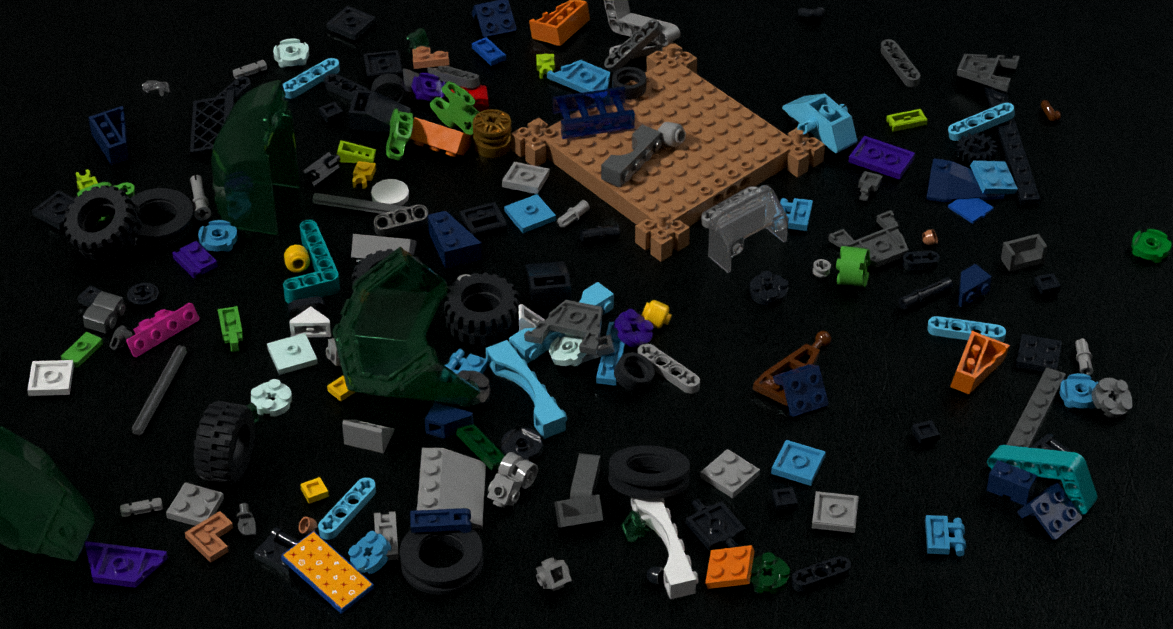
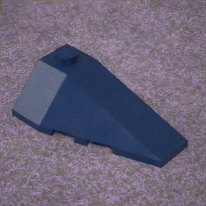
(954, 181)

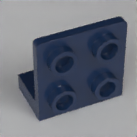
(494, 18)
(803, 389)
(1052, 510)

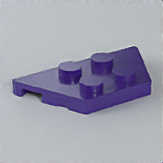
(122, 564)

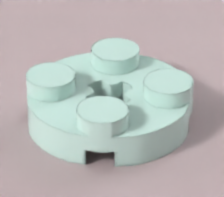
(285, 58)
(566, 350)
(271, 389)

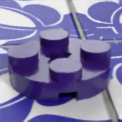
(427, 87)
(642, 327)

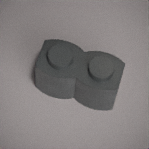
(104, 312)

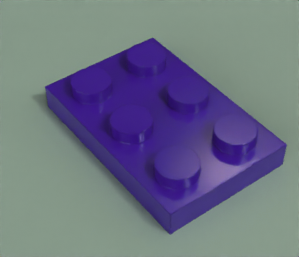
(881, 157)

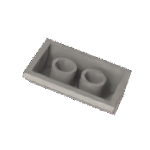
(366, 244)

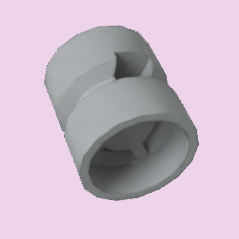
(520, 469)

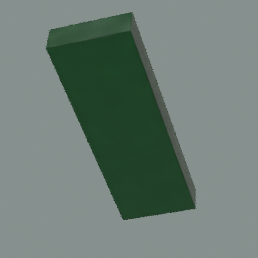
(481, 446)

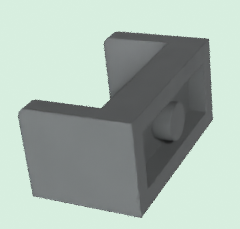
(1023, 252)
(578, 510)

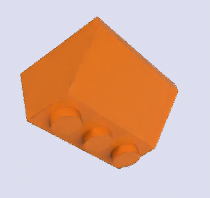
(440, 138)

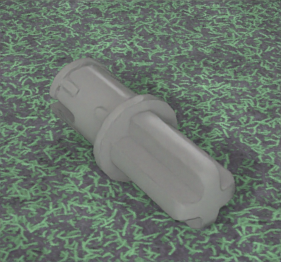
(573, 214)
(1084, 357)

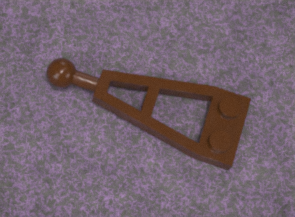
(765, 383)

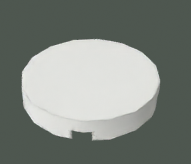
(390, 192)

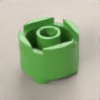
(853, 266)

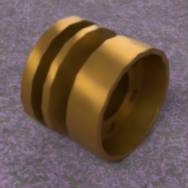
(492, 133)

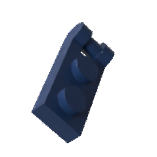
(441, 520)

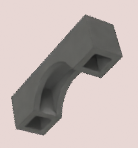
(620, 168)

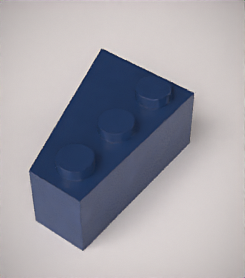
(111, 134)
(453, 241)

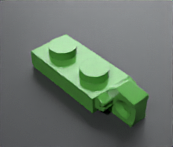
(231, 327)

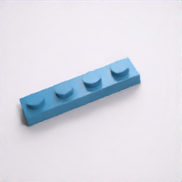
(608, 362)

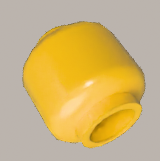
(297, 258)
(656, 313)

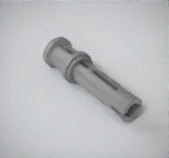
(200, 202)

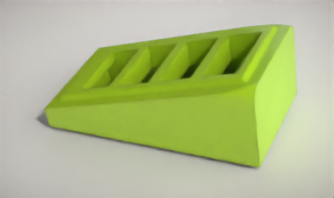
(353, 153)

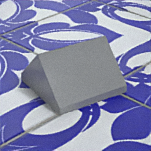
(366, 435)

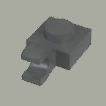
(868, 183)

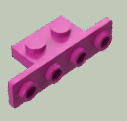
(160, 328)

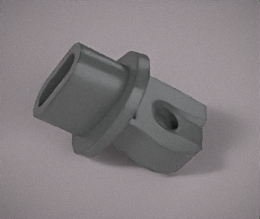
(119, 338)
(246, 522)

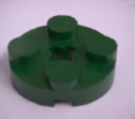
(773, 565)

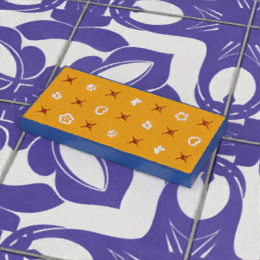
(327, 572)

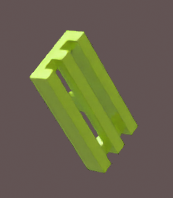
(906, 120)

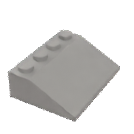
(452, 482)

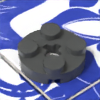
(1118, 390)

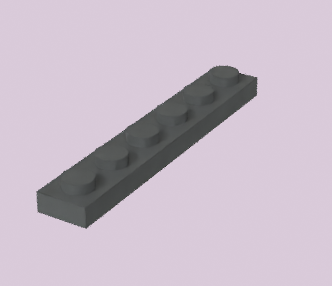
(1037, 408)

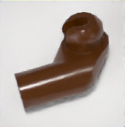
(1049, 111)

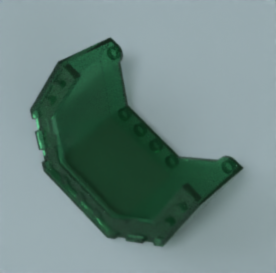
(385, 330)

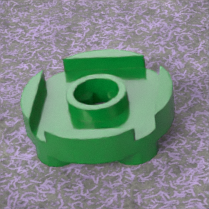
(1143, 249)

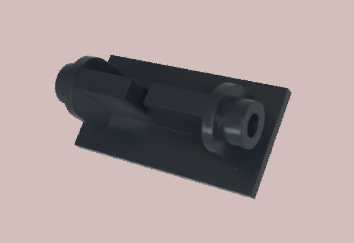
(322, 168)

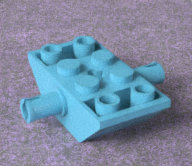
(824, 120)

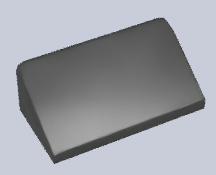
(408, 78)

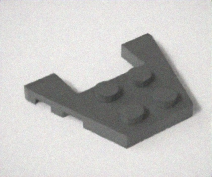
(982, 69)
(884, 245)
(572, 319)

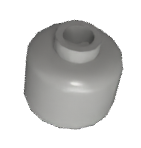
(672, 134)

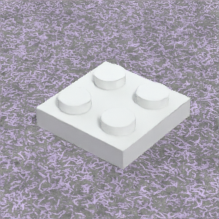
(50, 377)

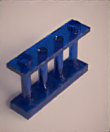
(593, 124)

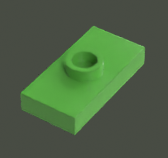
(82, 349)

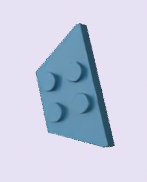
(581, 77)

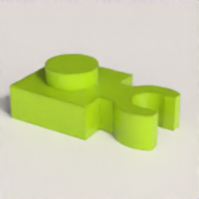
(545, 63)
(85, 181)

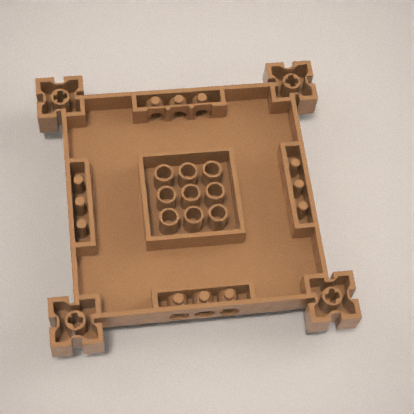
(720, 155)

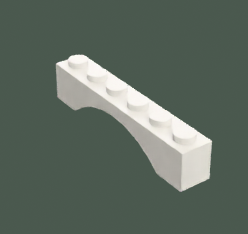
(678, 575)

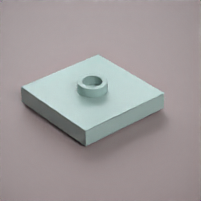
(292, 353)

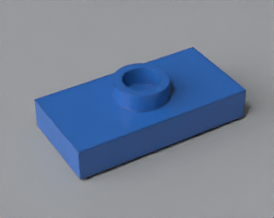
(488, 51)

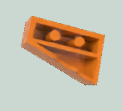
(561, 23)
(978, 361)

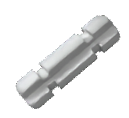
(250, 69)
(141, 507)

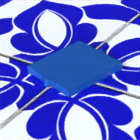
(971, 209)

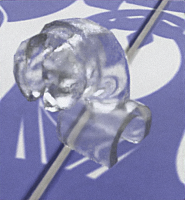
(152, 85)

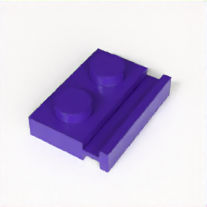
(195, 259)

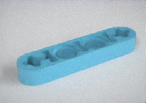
(294, 88)
(1000, 113)
(966, 326)
(344, 507)

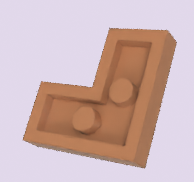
(423, 58)
(206, 536)

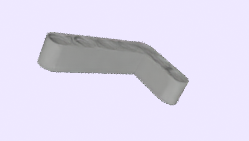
(628, 23)

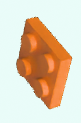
(730, 567)

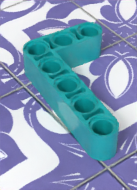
(325, 276)
(1053, 464)

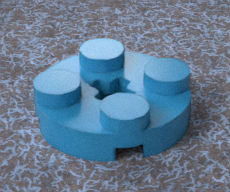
(209, 239)
(1070, 393)
(374, 544)

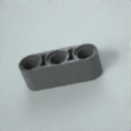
(394, 227)
(585, 475)

